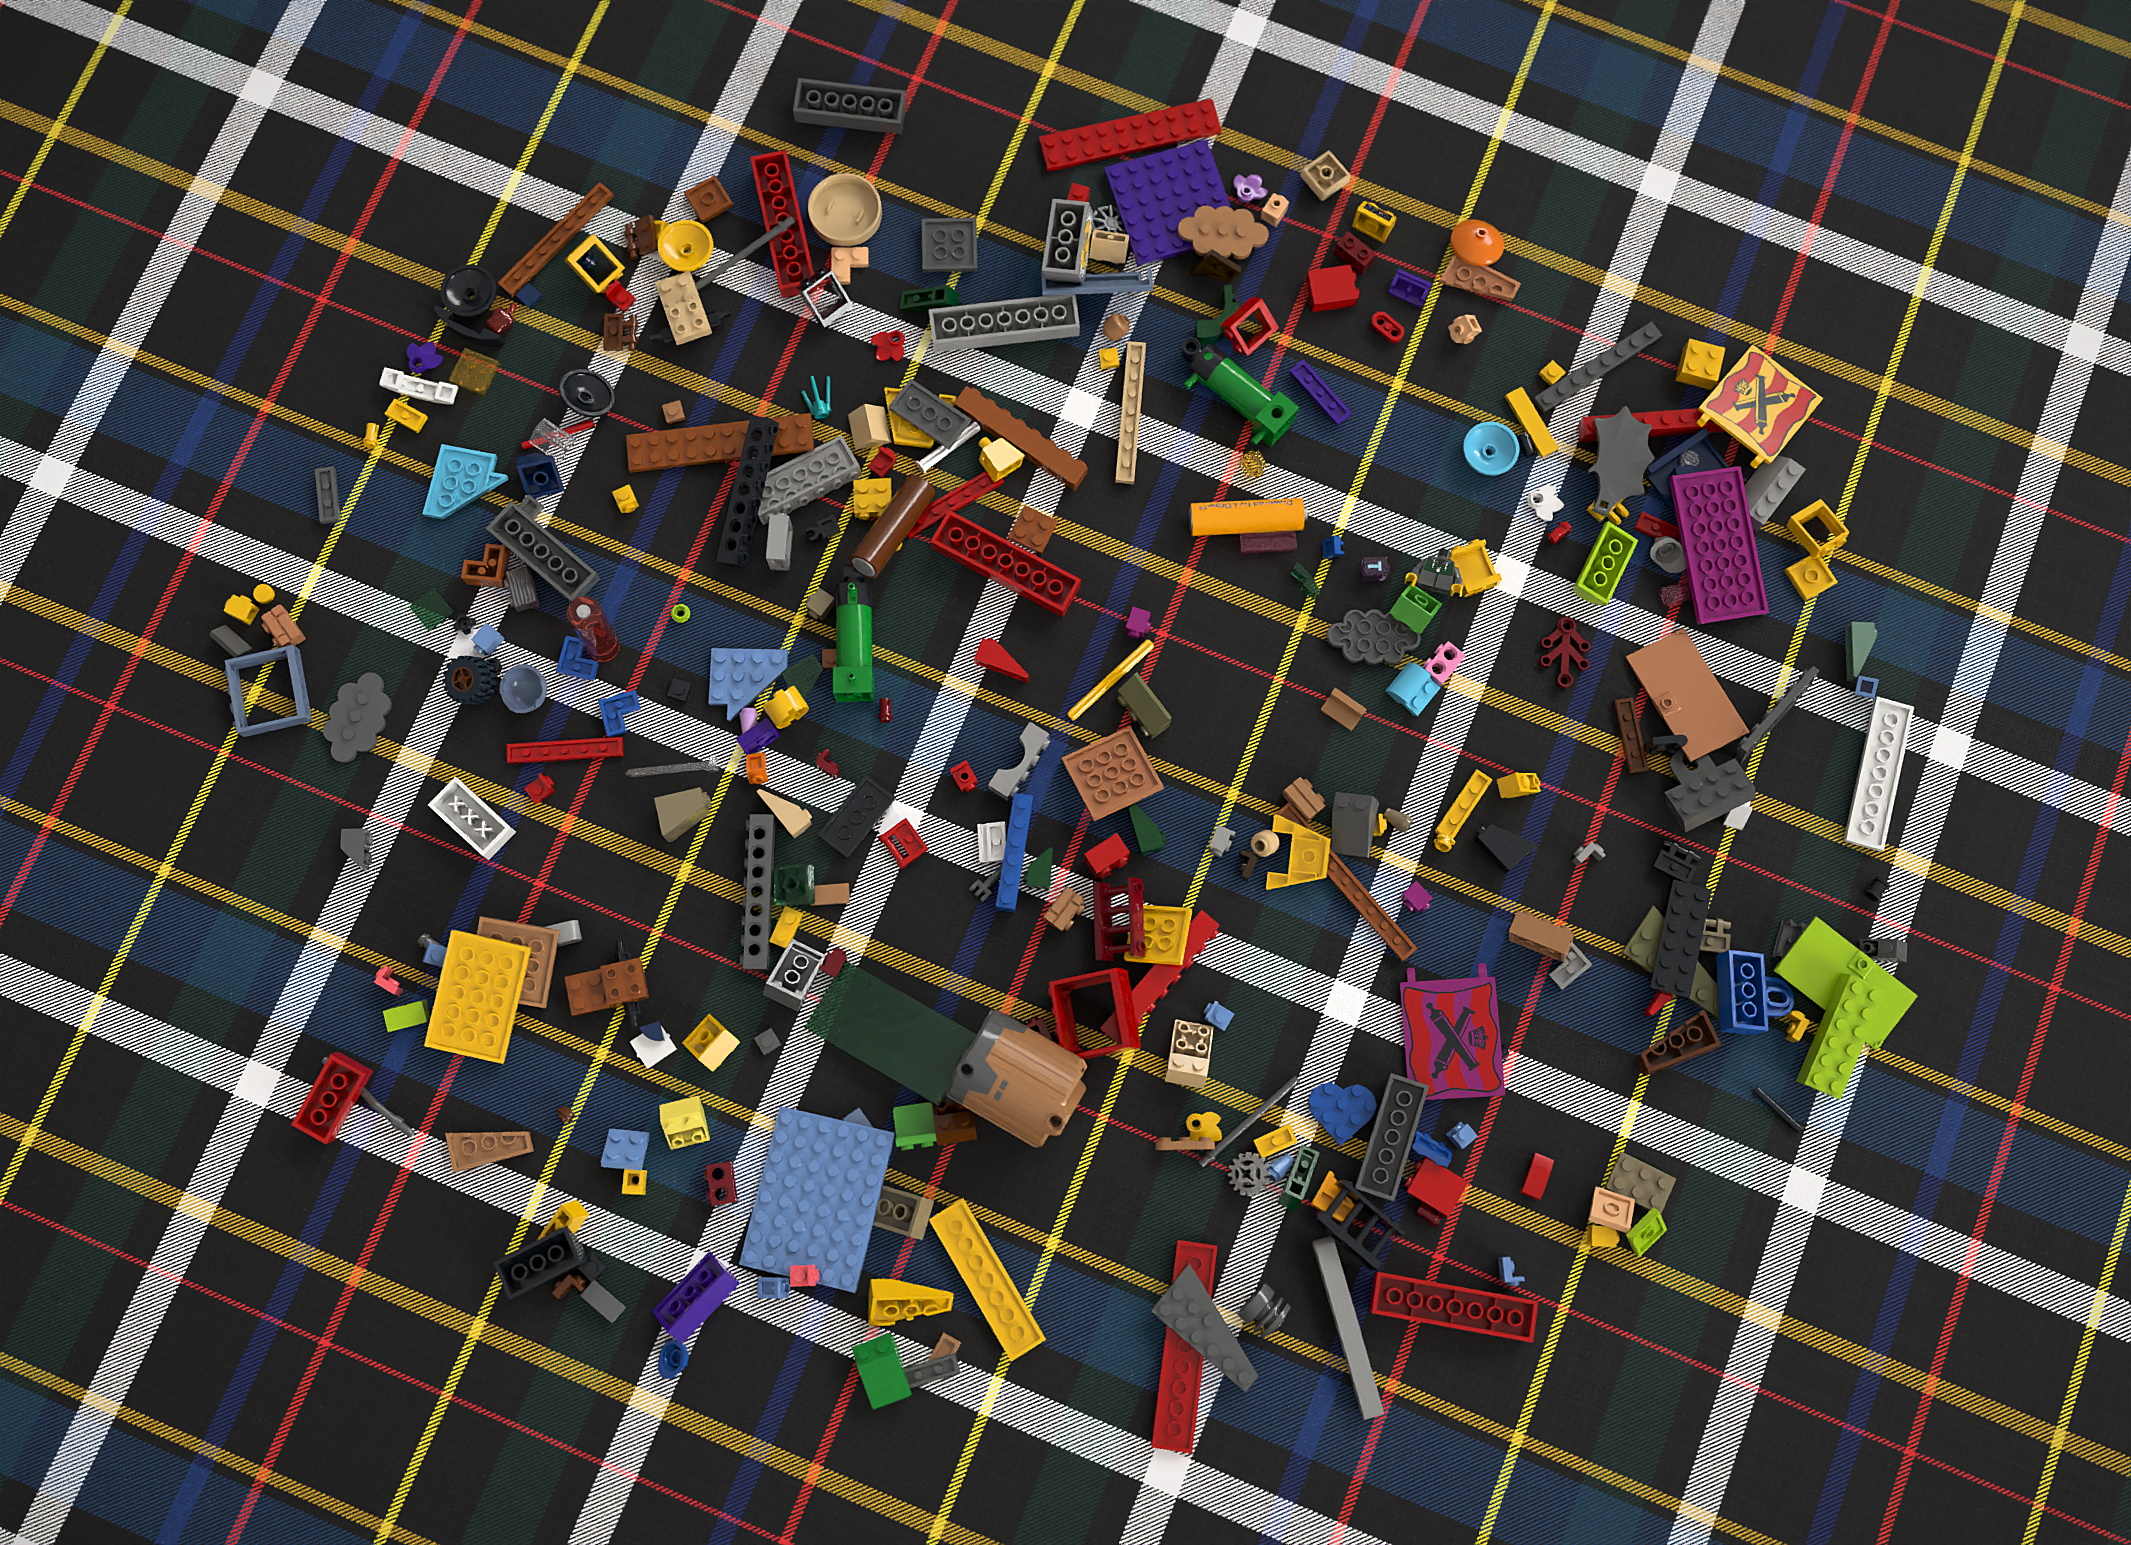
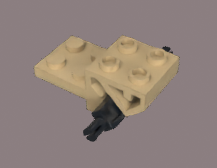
(684, 311)

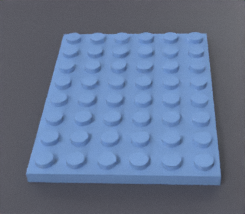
(817, 1197)

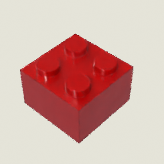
(1106, 857)

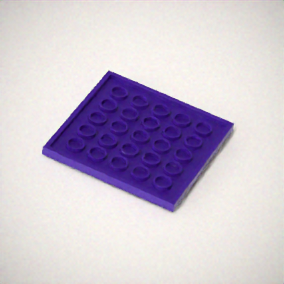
(1159, 193)

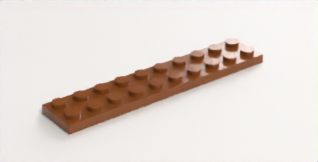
(712, 443)

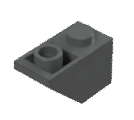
(357, 846)
(1884, 949)

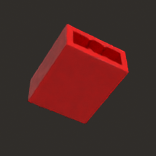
(1332, 288)
(1435, 1186)

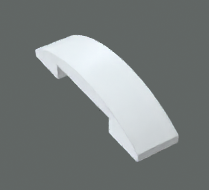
(418, 388)

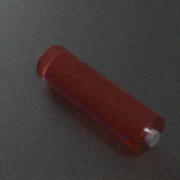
(593, 628)

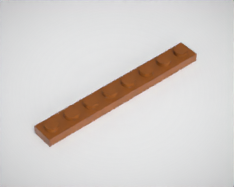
(555, 239)

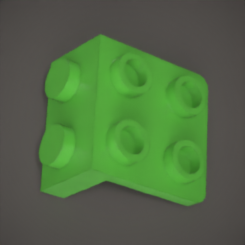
(914, 1125)

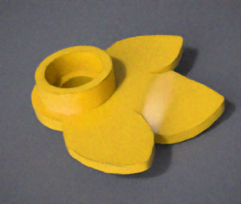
(1206, 1128)

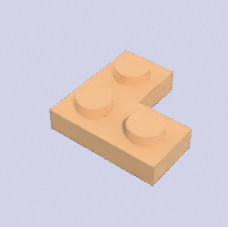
(845, 258)

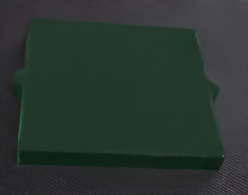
(431, 609)

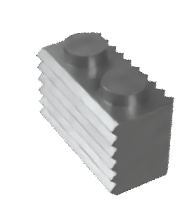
(521, 588)

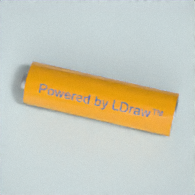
(1247, 516)

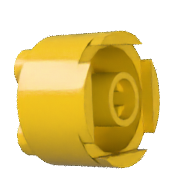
(785, 707)

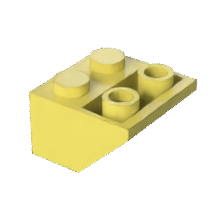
(684, 1122)

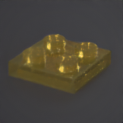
(474, 371)

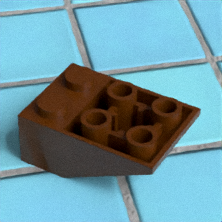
(953, 1122)

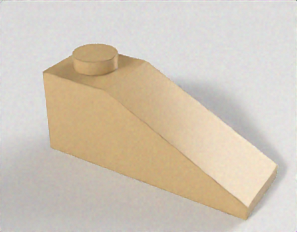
(789, 814)

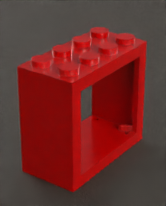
(1063, 1011)

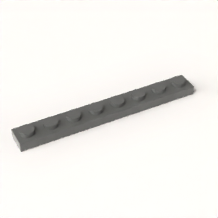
(1597, 367)

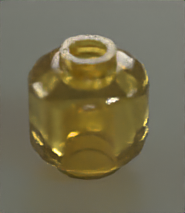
(1253, 464)

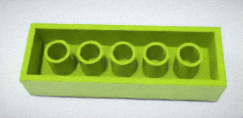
(1841, 1035)

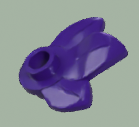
(425, 354)

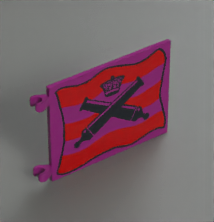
(1453, 1036)

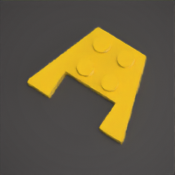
(904, 432)
(1307, 856)

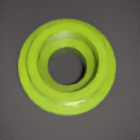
(678, 608)

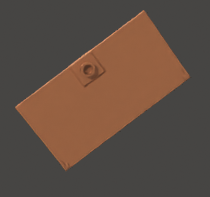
(1687, 694)

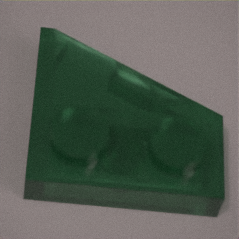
(803, 674)

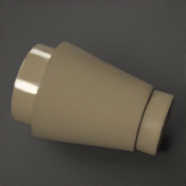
(1397, 819)

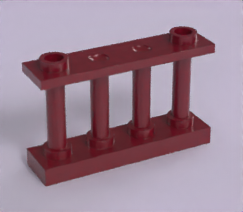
(1103, 919)

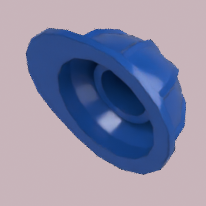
(672, 1359)

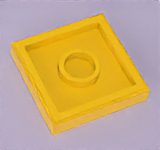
(1810, 577)

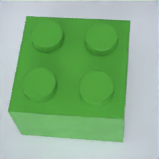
(1415, 608)

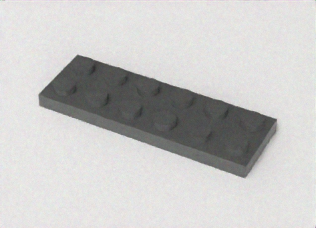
(1772, 717)

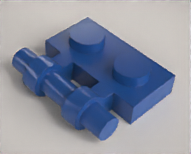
(1436, 1151)

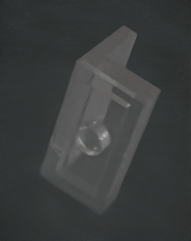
(551, 440)

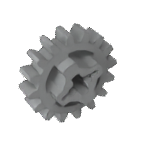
(1256, 1179)

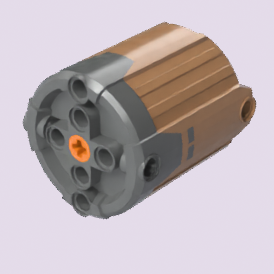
(1018, 1079)

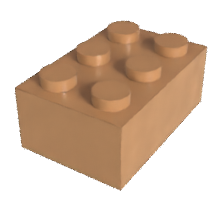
(1541, 935)

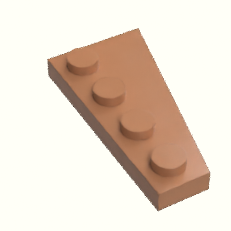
(1479, 279)

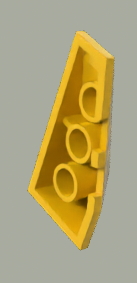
(897, 1300)

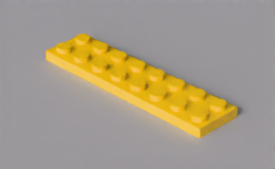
(987, 1279)

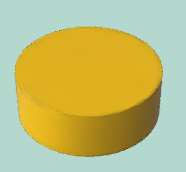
(263, 594)

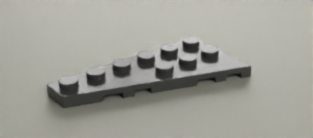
(1196, 1319)

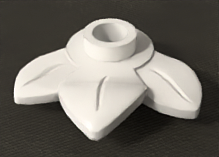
(1547, 502)

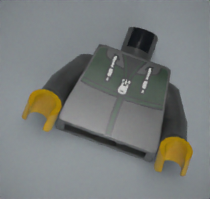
(1437, 574)

